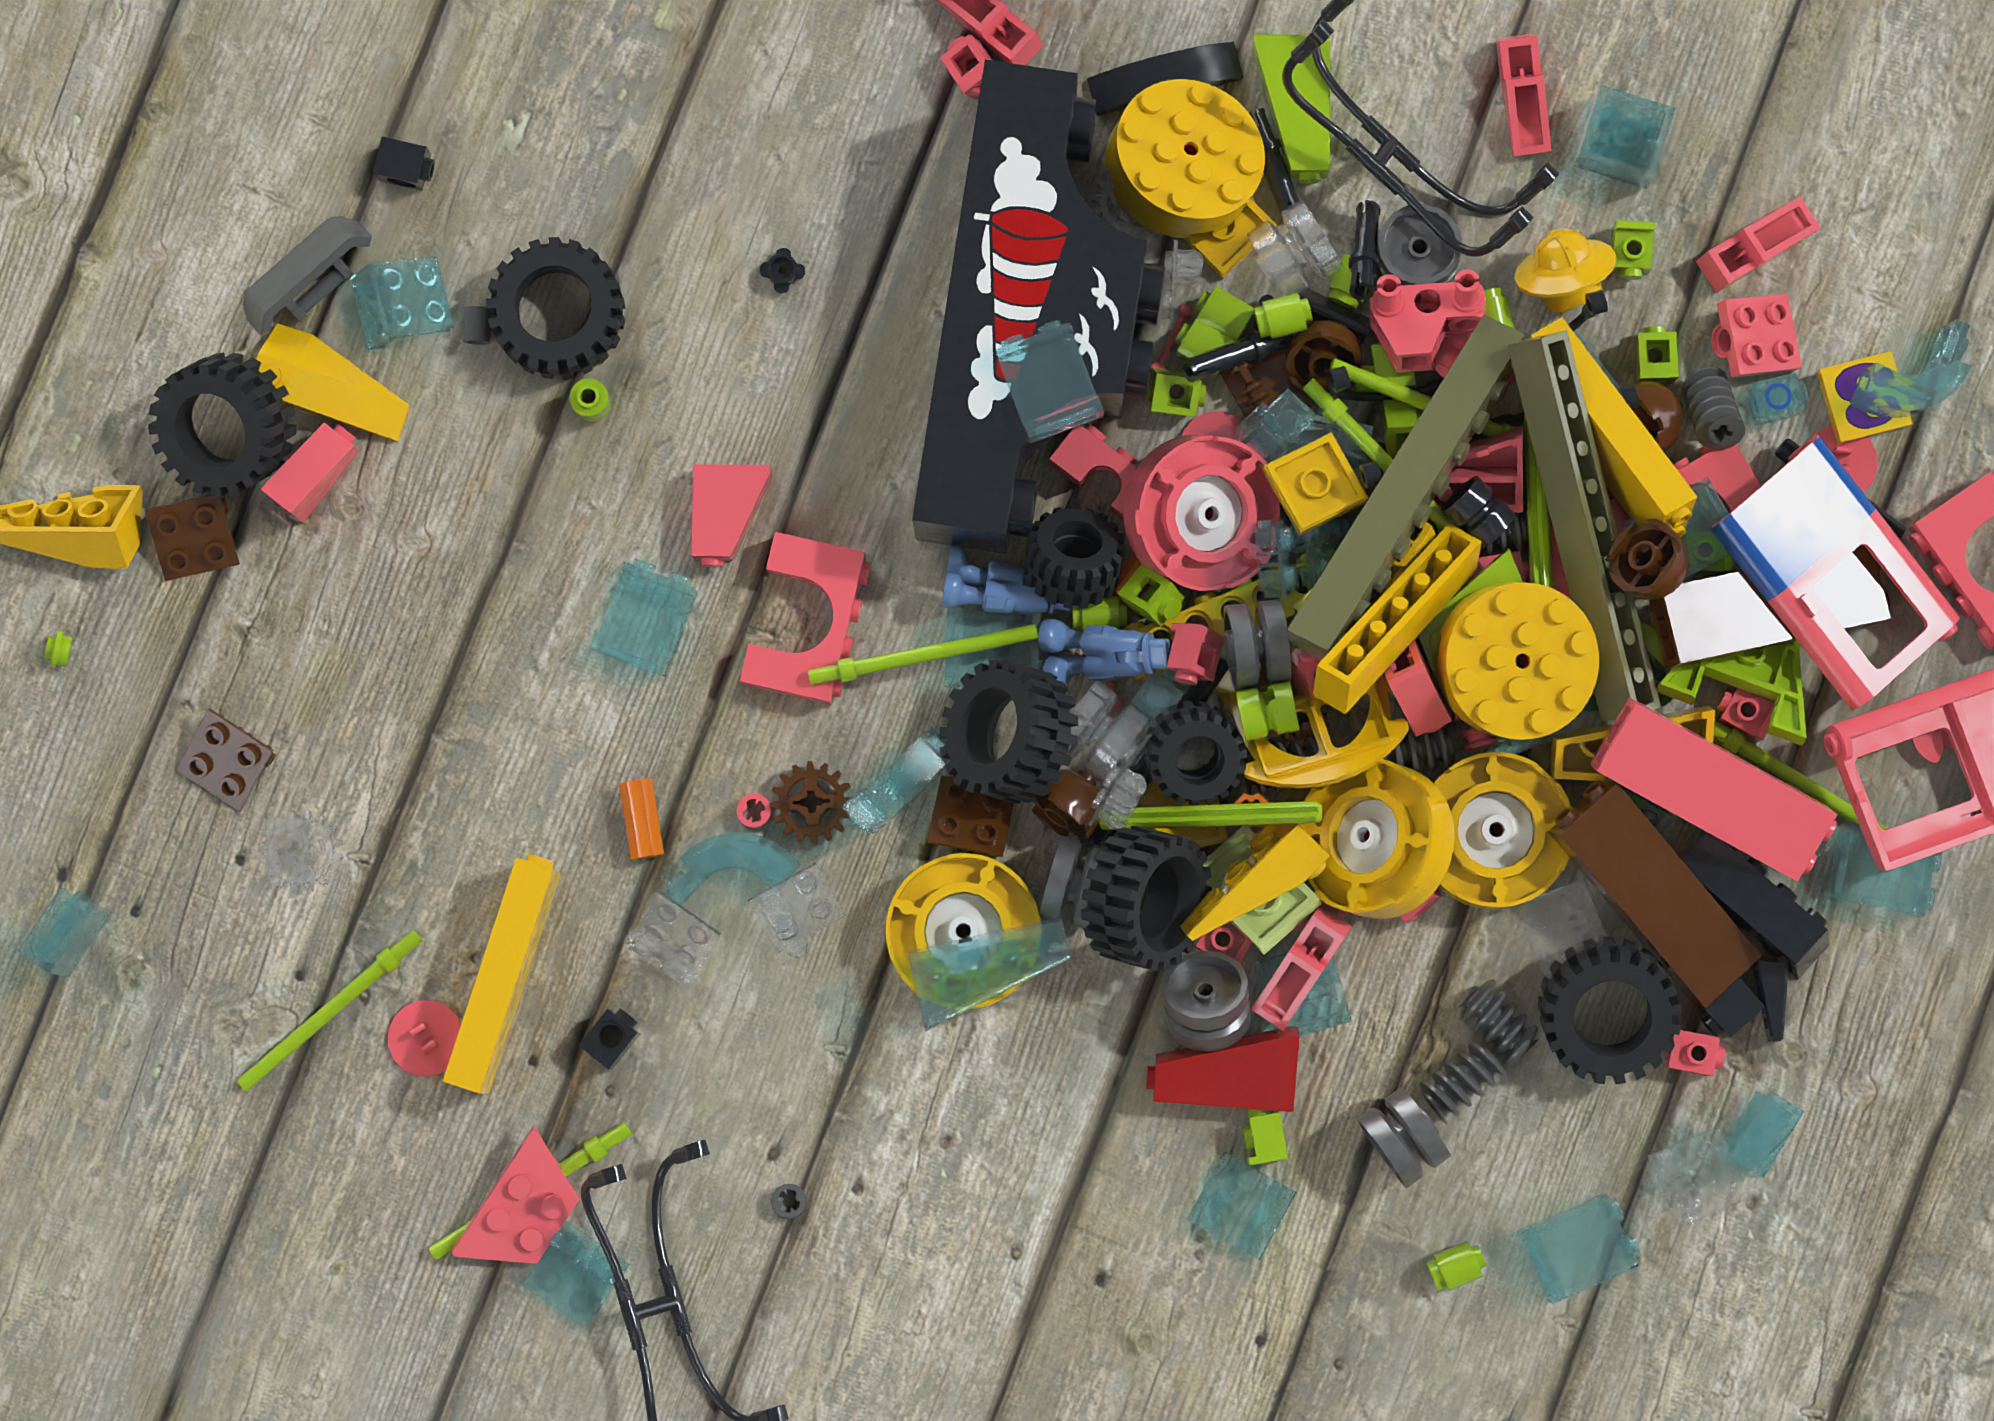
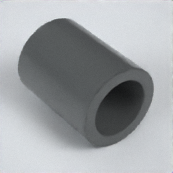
(476, 325)

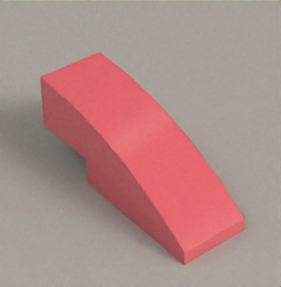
(996, 28)
(1523, 94)
(1757, 244)
(1301, 968)

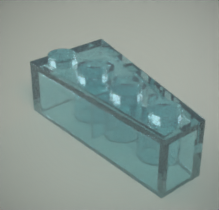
(980, 967)

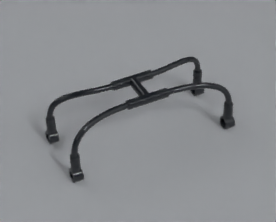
(1392, 147)
(1340, 380)
(672, 1300)

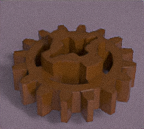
(811, 785)

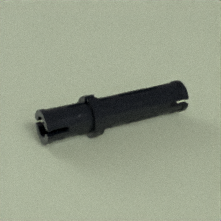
(1275, 167)
(1364, 258)
(1230, 355)

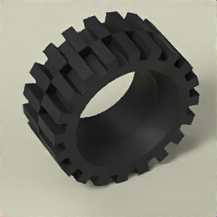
(584, 347)
(255, 401)
(1039, 738)
(1116, 890)
(1598, 966)

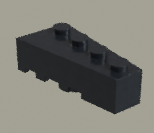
(1758, 903)

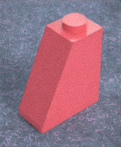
(312, 471)
(724, 508)
(1417, 691)

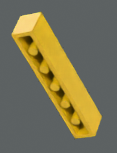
(1396, 618)

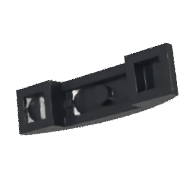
(1209, 64)

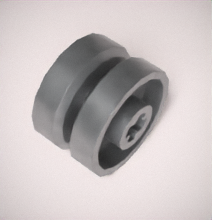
(1408, 233)
(1262, 644)
(1068, 881)
(1206, 1001)
(1408, 1134)

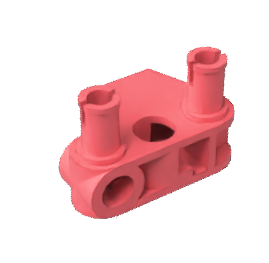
(1415, 326)

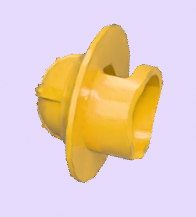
(1565, 269)

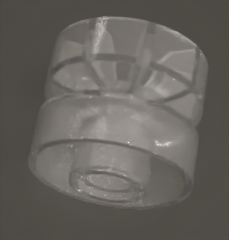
(1286, 256)
(1110, 734)

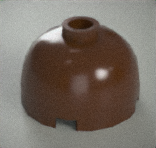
(1316, 347)
(1659, 412)
(1649, 560)
(1068, 805)

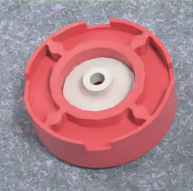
(1197, 510)

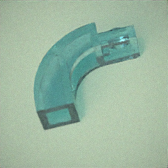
(1901, 395)
(898, 784)
(727, 851)

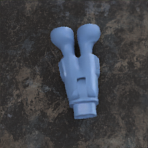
(1003, 583)
(1108, 651)

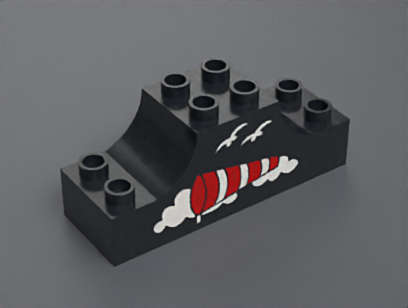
(1022, 260)

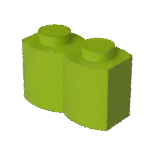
(1219, 323)

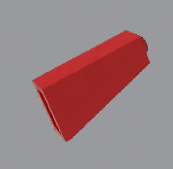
(1248, 1075)

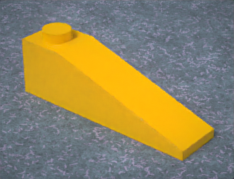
(329, 384)
(82, 530)
(1279, 862)

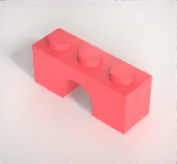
(1086, 453)

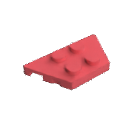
(521, 1208)

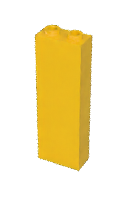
(1628, 454)
(502, 974)

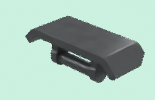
(300, 269)

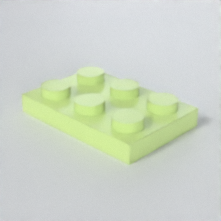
(1272, 920)

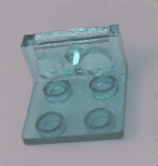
(401, 300)

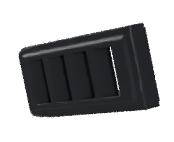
(1772, 991)

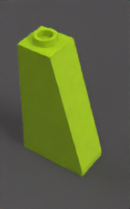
(1302, 138)

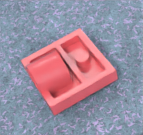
(1756, 336)

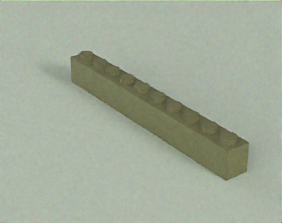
(1407, 490)
(1582, 516)

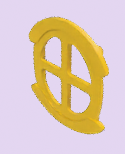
(1331, 763)

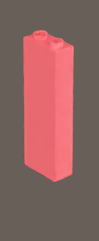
(1714, 790)

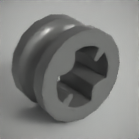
(777, 1205)

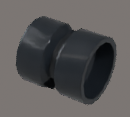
(1473, 507)

